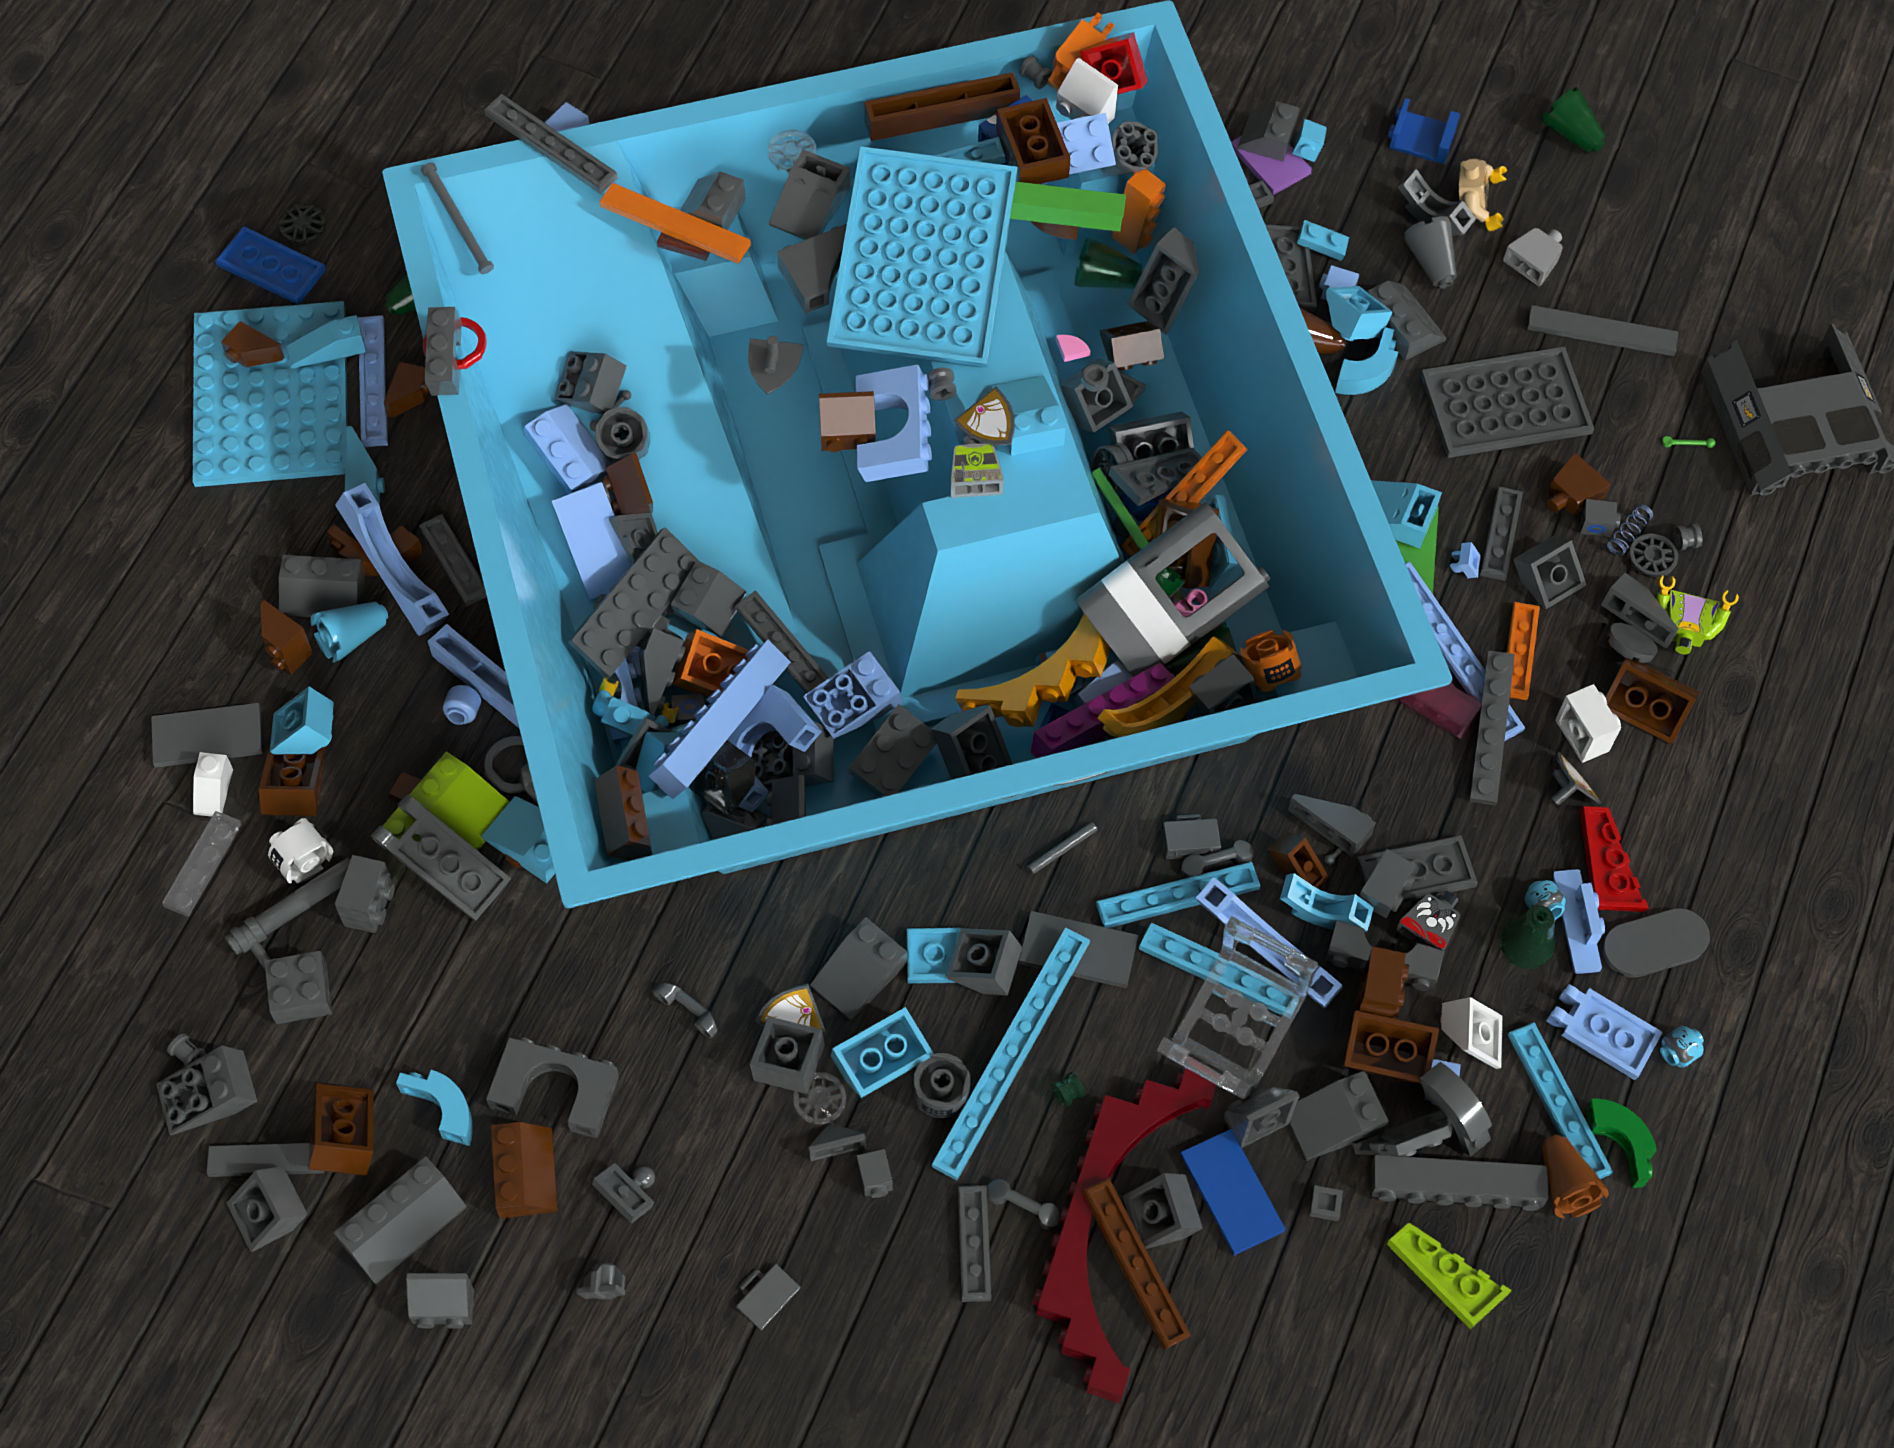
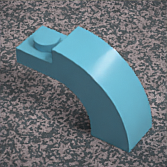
(1366, 375)
(1322, 907)
(441, 1090)

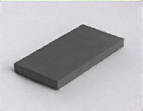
(1296, 264)
(222, 731)
(1439, 867)
(1105, 959)

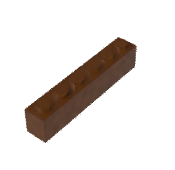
(939, 106)

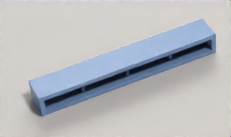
(473, 669)
(718, 719)

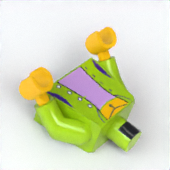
(1694, 616)

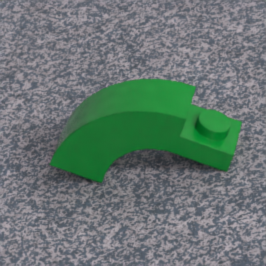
(1628, 1131)

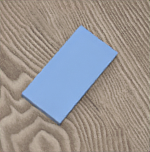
(592, 538)

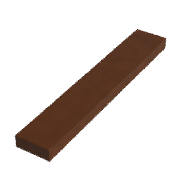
(1136, 1264)

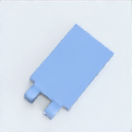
(1606, 1030)

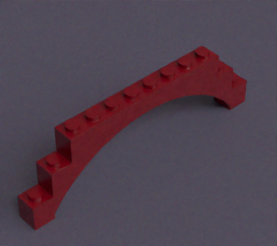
(1066, 1290)

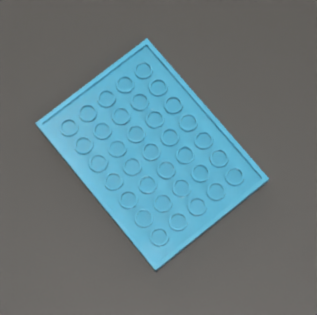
(922, 257)
(267, 417)

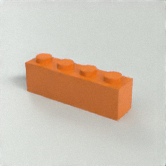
(1142, 204)

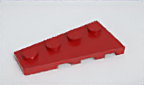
(1608, 863)

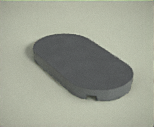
(1656, 942)

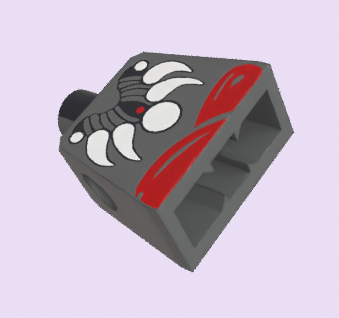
(1430, 921)

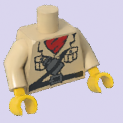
(1474, 189)

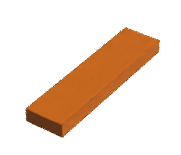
(1522, 644)

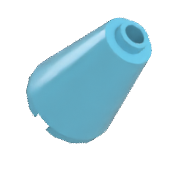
(347, 627)

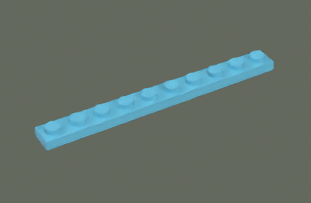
(1010, 1054)

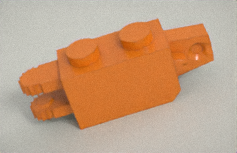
(1082, 37)

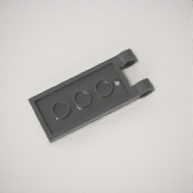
(444, 860)

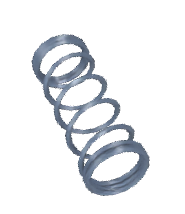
(1646, 508)

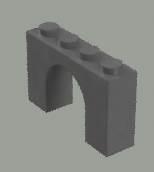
(525, 1061)

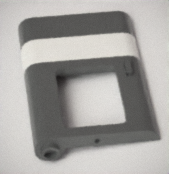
(1140, 617)

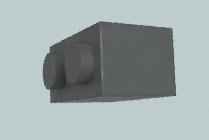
(1387, 883)

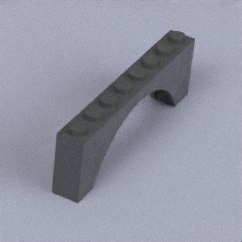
(812, 266)

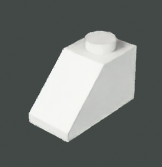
(211, 783)

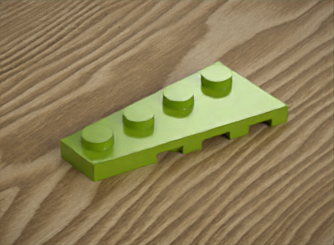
(1458, 1285)

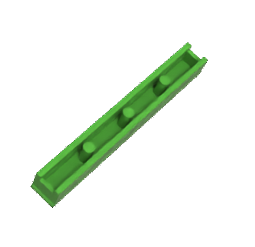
(1068, 206)

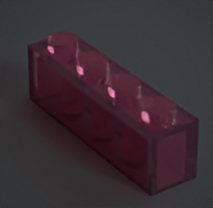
(1445, 707)

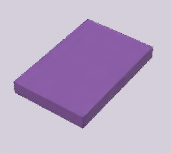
(1273, 172)

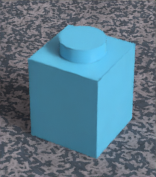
(1309, 140)

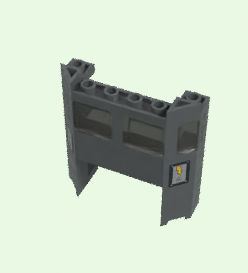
(1799, 423)

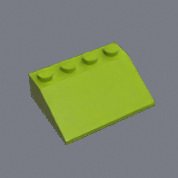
(456, 798)

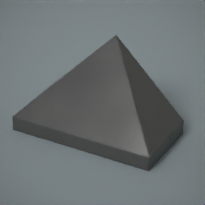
(836, 1141)

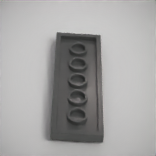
(633, 603)

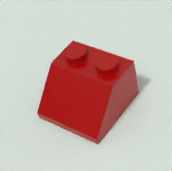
(1119, 61)

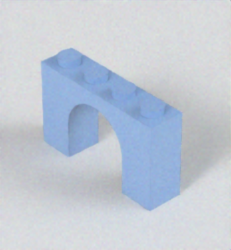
(909, 449)
(772, 712)

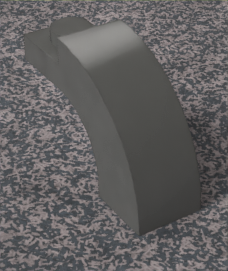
(1426, 204)
(1459, 1105)

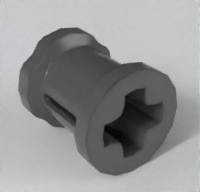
(1035, 72)
(185, 1050)

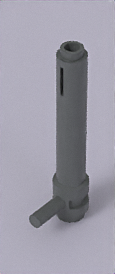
(257, 928)

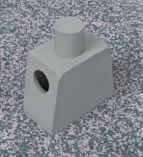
(1535, 254)

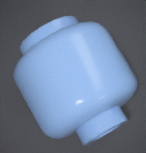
(461, 704)

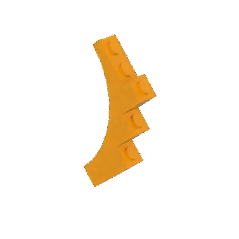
(1051, 681)
(1171, 701)

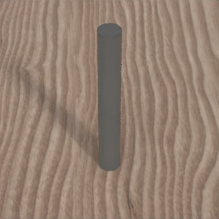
(1061, 848)

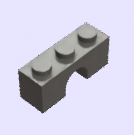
(442, 338)

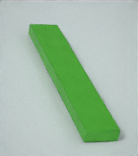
(1125, 517)

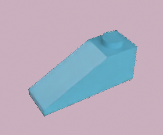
(329, 342)
(360, 467)

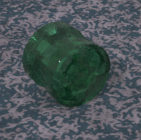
(1068, 1089)

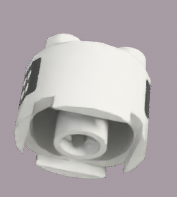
(299, 851)

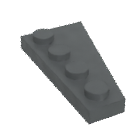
(1153, 475)
(635, 533)

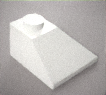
(1474, 1029)

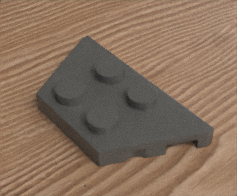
(1407, 1137)

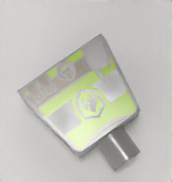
(975, 470)

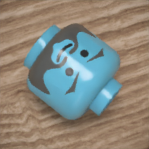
(1547, 895)
(1682, 1046)

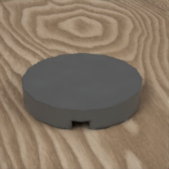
(1631, 642)

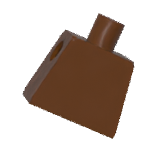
(1576, 484)

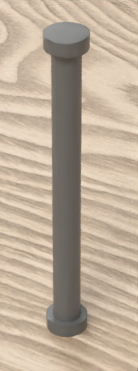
(484, 265)

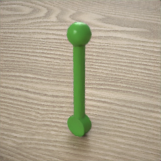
(1668, 441)

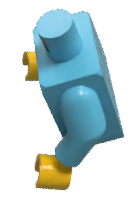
(625, 716)

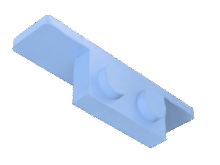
(1580, 921)

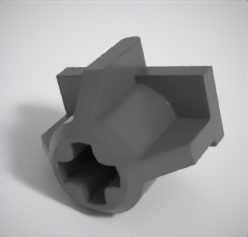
(603, 1282)

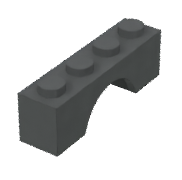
(1351, 949)

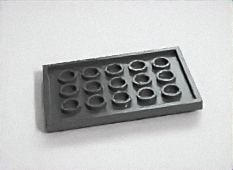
(1506, 402)

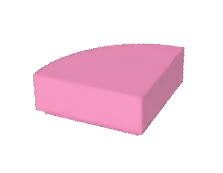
(1072, 347)

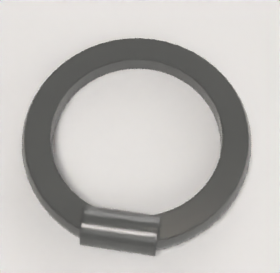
(491, 775)

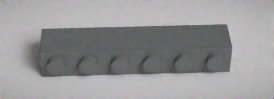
(1459, 1181)

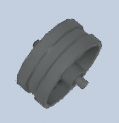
(1109, 456)

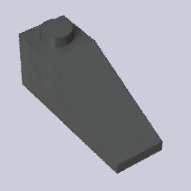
(1640, 609)
(1336, 822)

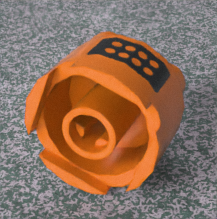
(1271, 659)

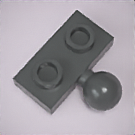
(624, 1192)

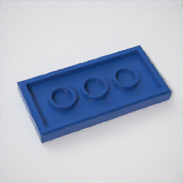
(270, 265)
(1232, 1192)

